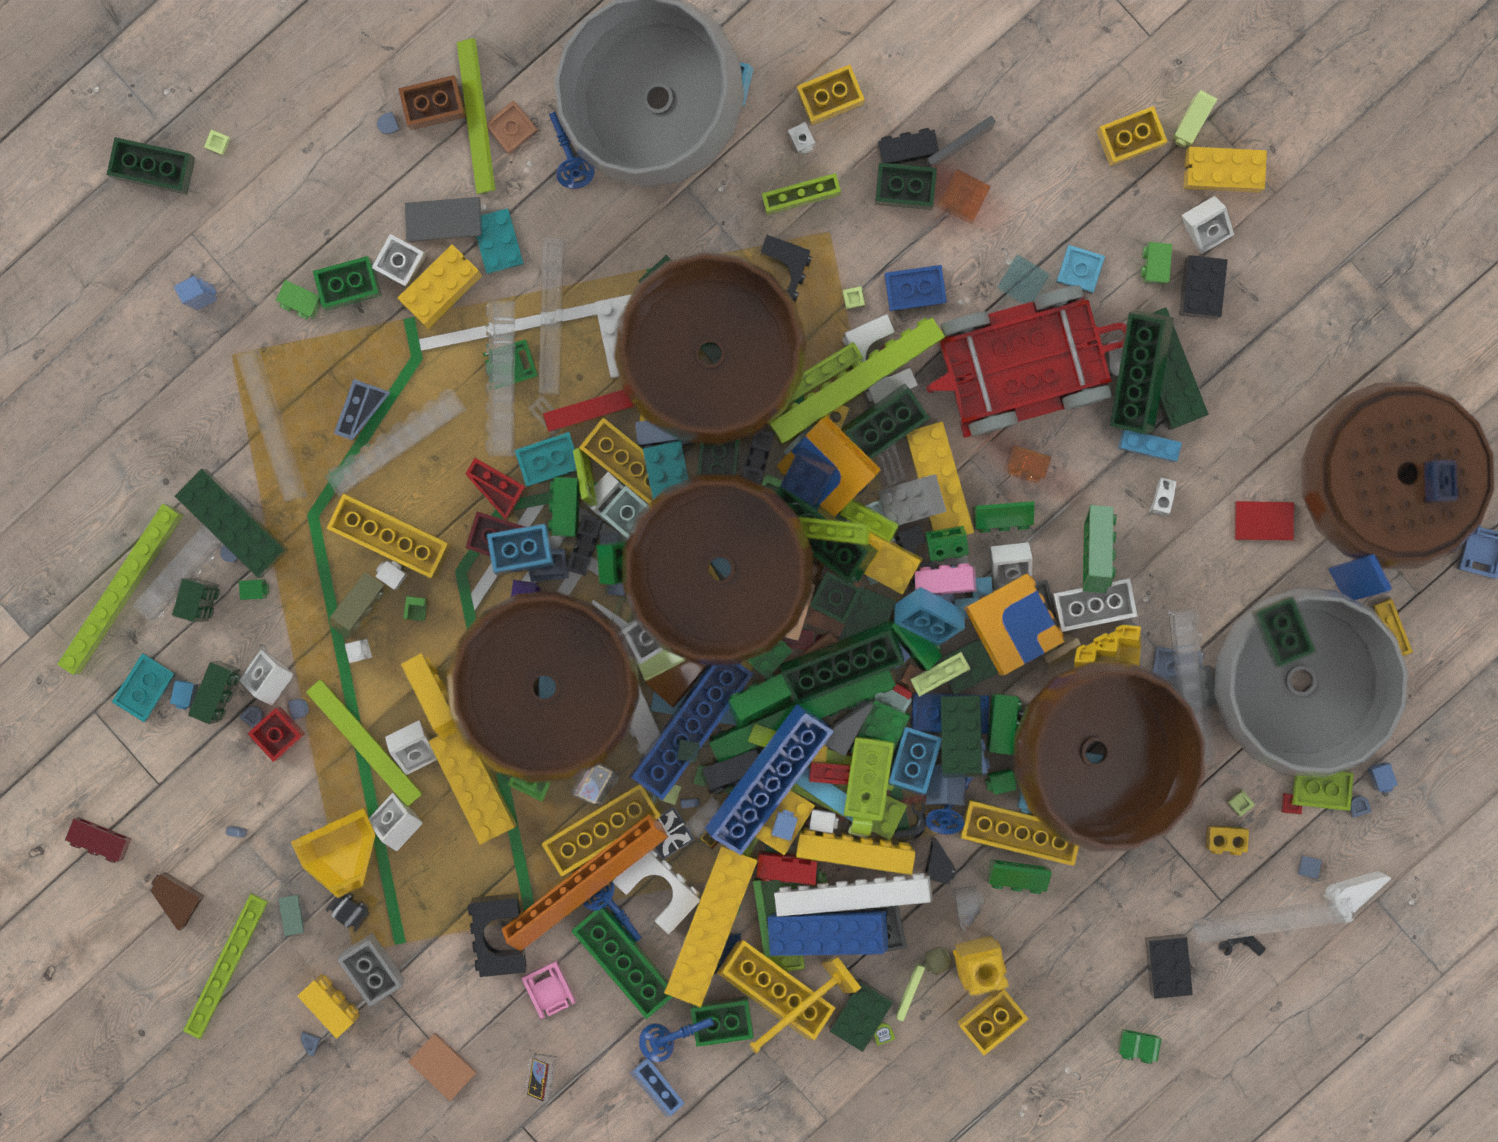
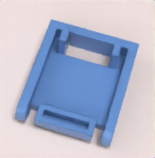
(1483, 549)

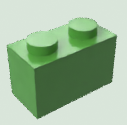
(1157, 263)
(299, 299)

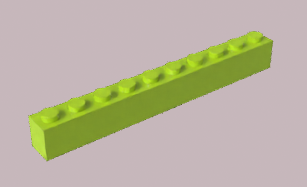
(857, 380)
(120, 589)

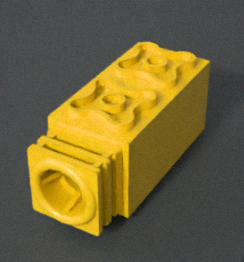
(980, 965)

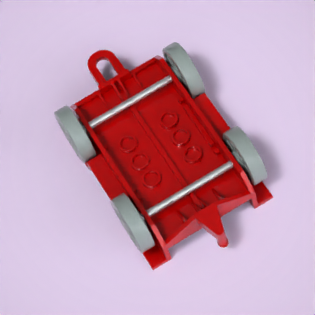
(1025, 361)

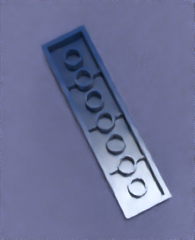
(691, 722)
(769, 779)

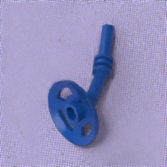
(574, 162)
(946, 818)
(606, 896)
(663, 1040)

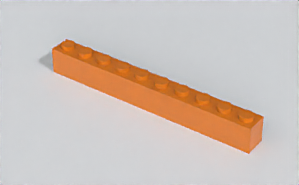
(584, 883)

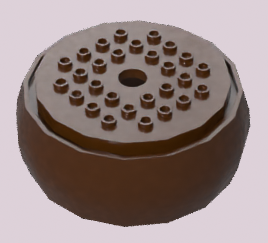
(700, 303)
(1354, 480)
(671, 580)
(495, 678)
(1148, 763)

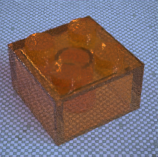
(964, 196)
(1027, 463)

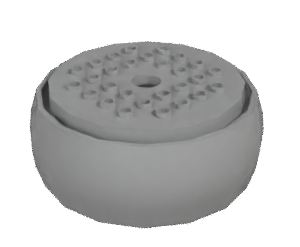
(615, 67)
(1352, 694)

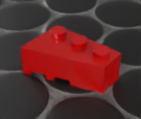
(497, 487)
(786, 868)

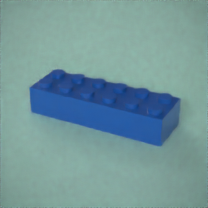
(828, 933)

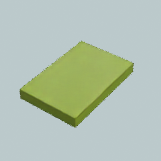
(1324, 792)

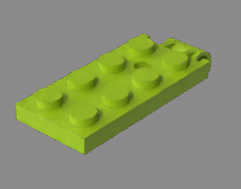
(868, 775)

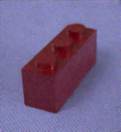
(97, 840)

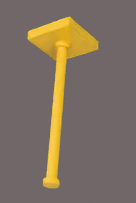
(840, 976)

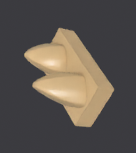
(1066, 650)

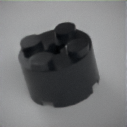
(349, 911)

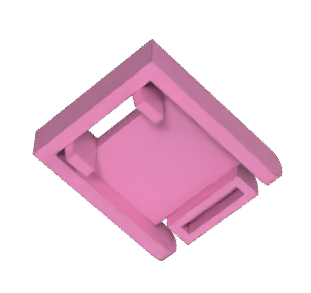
(550, 992)

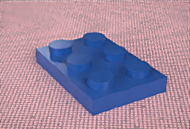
(915, 288)

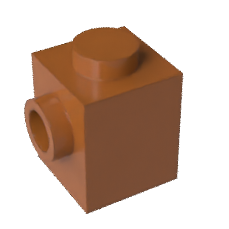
(910, 672)

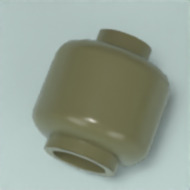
(937, 960)

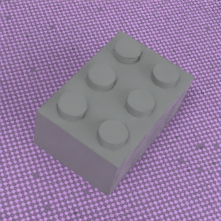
(912, 500)
(371, 969)

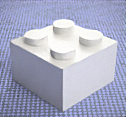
(399, 261)

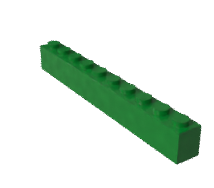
(735, 740)

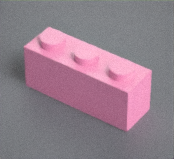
(947, 579)

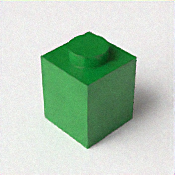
(253, 589)

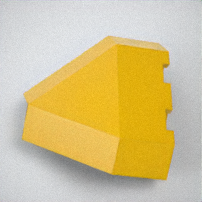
(1120, 645)
(338, 852)

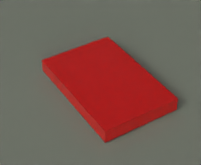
(1264, 520)

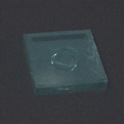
(1023, 280)

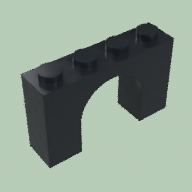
(792, 257)
(491, 960)

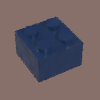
(808, 476)

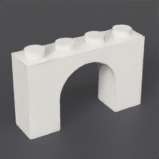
(863, 337)
(683, 898)

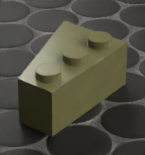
(356, 605)

